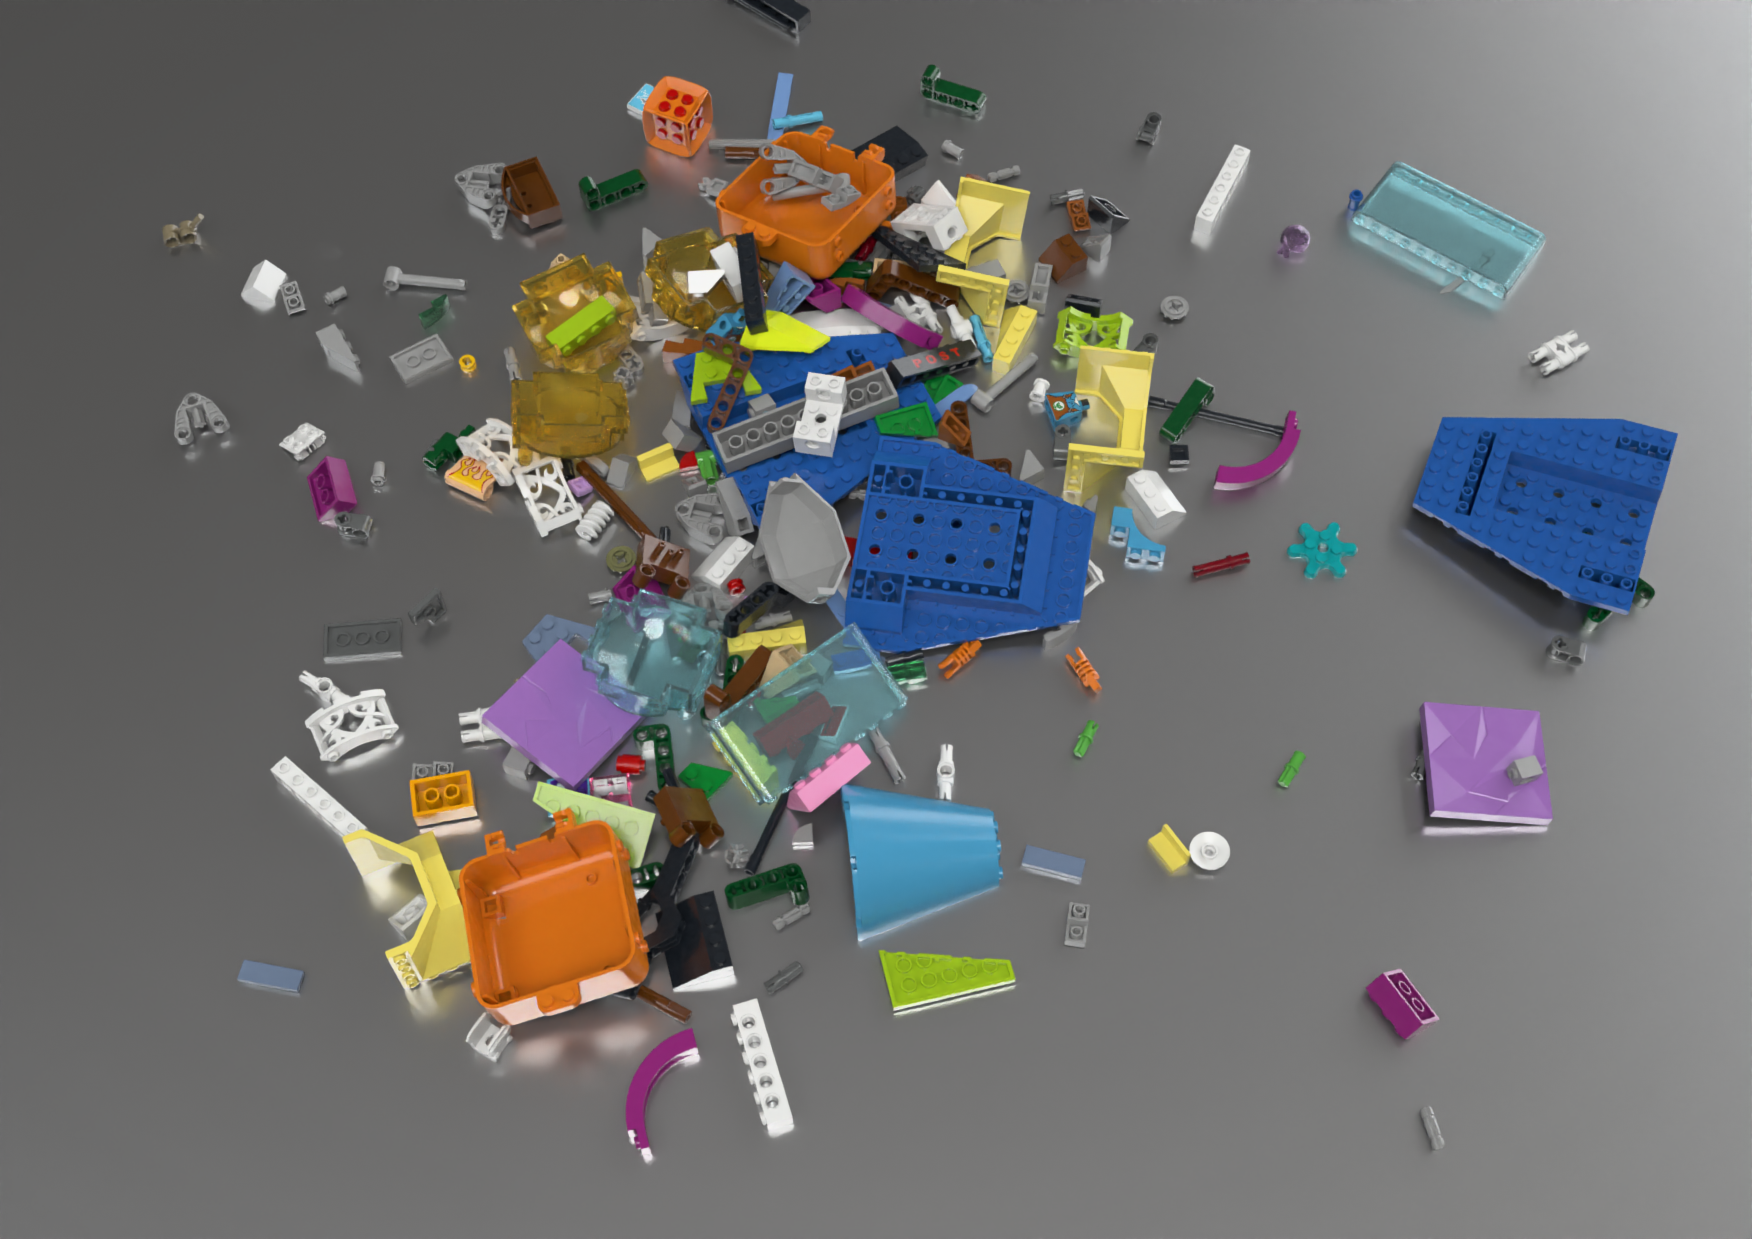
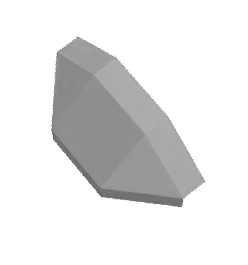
(802, 540)

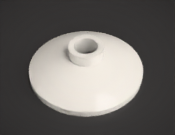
(1213, 843)

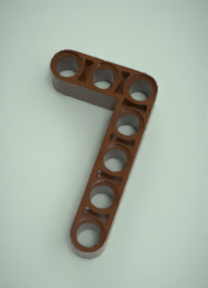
(908, 279)
(731, 381)
(967, 451)
(744, 682)

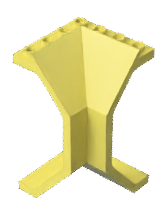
(988, 213)
(1123, 385)
(441, 935)

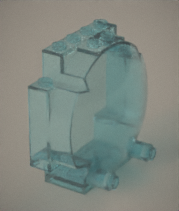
(653, 655)

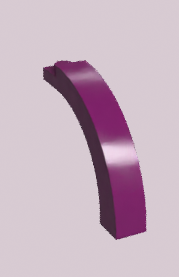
(889, 319)
(1248, 476)
(651, 1069)

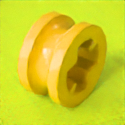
(467, 368)

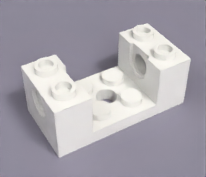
(938, 222)
(823, 399)

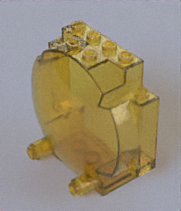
(669, 272)
(562, 293)
(567, 415)

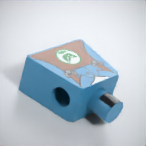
(729, 326)
(1064, 408)

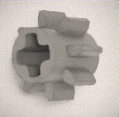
(625, 376)
(737, 855)

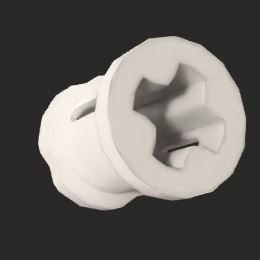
(1039, 390)

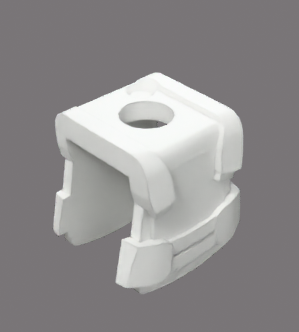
(483, 1030)

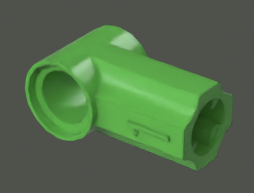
(707, 465)

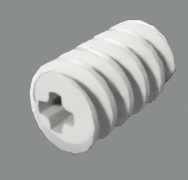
(594, 520)

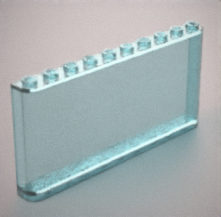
(1450, 229)
(806, 714)

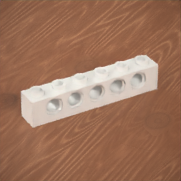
(1222, 189)
(315, 798)
(781, 1114)

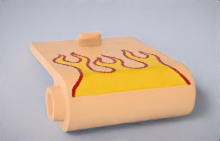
(471, 477)

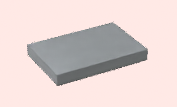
(421, 359)

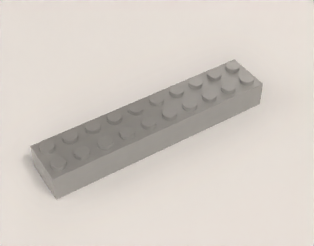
(774, 430)

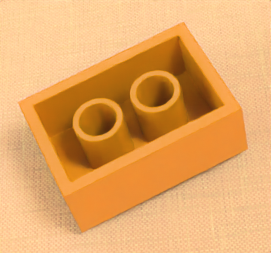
(443, 798)

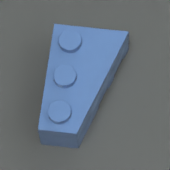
(788, 289)

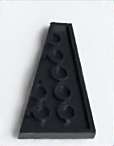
(915, 253)

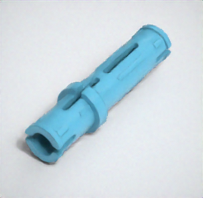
(801, 119)
(983, 343)

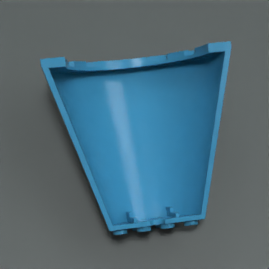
(915, 855)

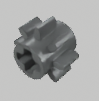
(915, 194)

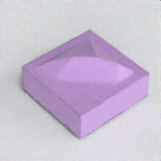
(579, 486)

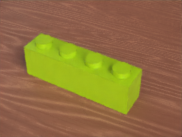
(582, 326)

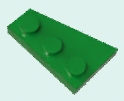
(908, 421)

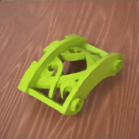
(1079, 320)

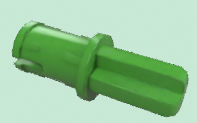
(1085, 738)
(1291, 768)

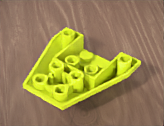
(784, 335)

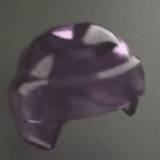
(1294, 239)

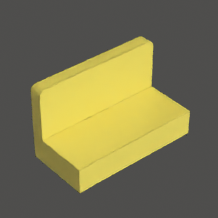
(657, 462)
(1169, 849)

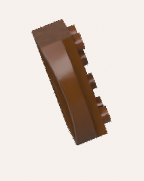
(530, 180)

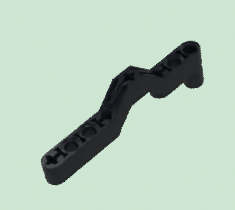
(754, 607)
(665, 894)

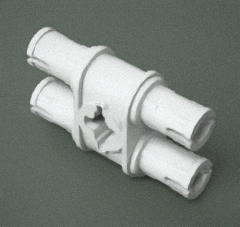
(920, 312)
(1558, 352)
(482, 733)

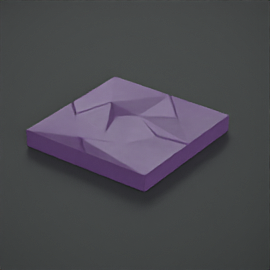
(560, 718)
(1468, 761)

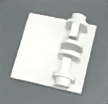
(301, 439)

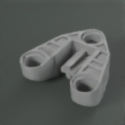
(779, 153)
(477, 183)
(203, 406)
(699, 517)
(709, 598)

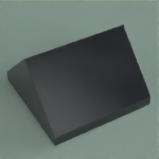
(1106, 214)
(1084, 304)

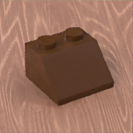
(1065, 257)

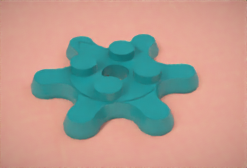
(1322, 560)

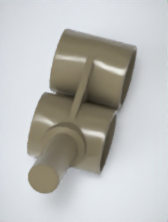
(185, 234)

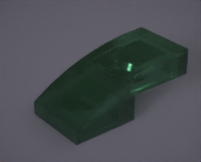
(439, 308)
(909, 672)

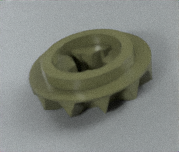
(618, 553)

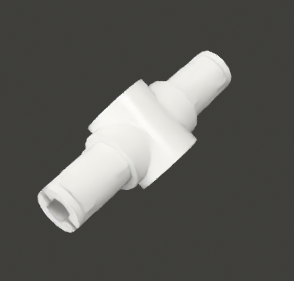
(960, 327)
(320, 684)
(945, 765)

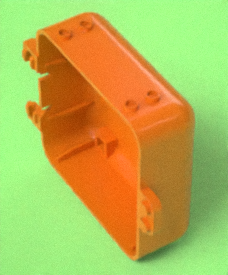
(802, 227)
(567, 923)

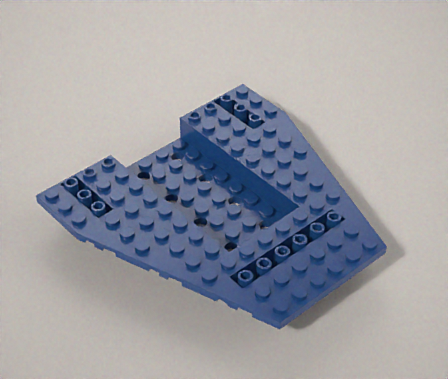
(784, 379)
(1587, 461)
(933, 604)

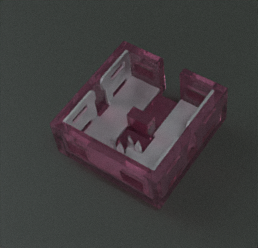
(612, 788)

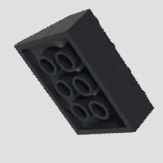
(901, 151)
(703, 947)

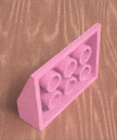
(828, 778)

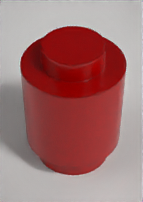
(630, 764)

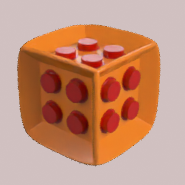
(677, 116)

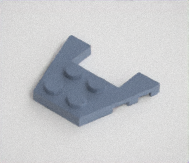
(550, 631)

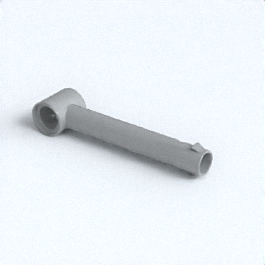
(806, 189)
(395, 277)
(985, 400)

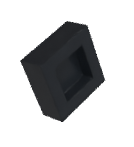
(1178, 454)

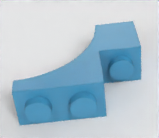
(1138, 545)

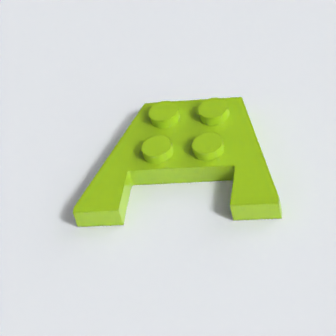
(712, 371)

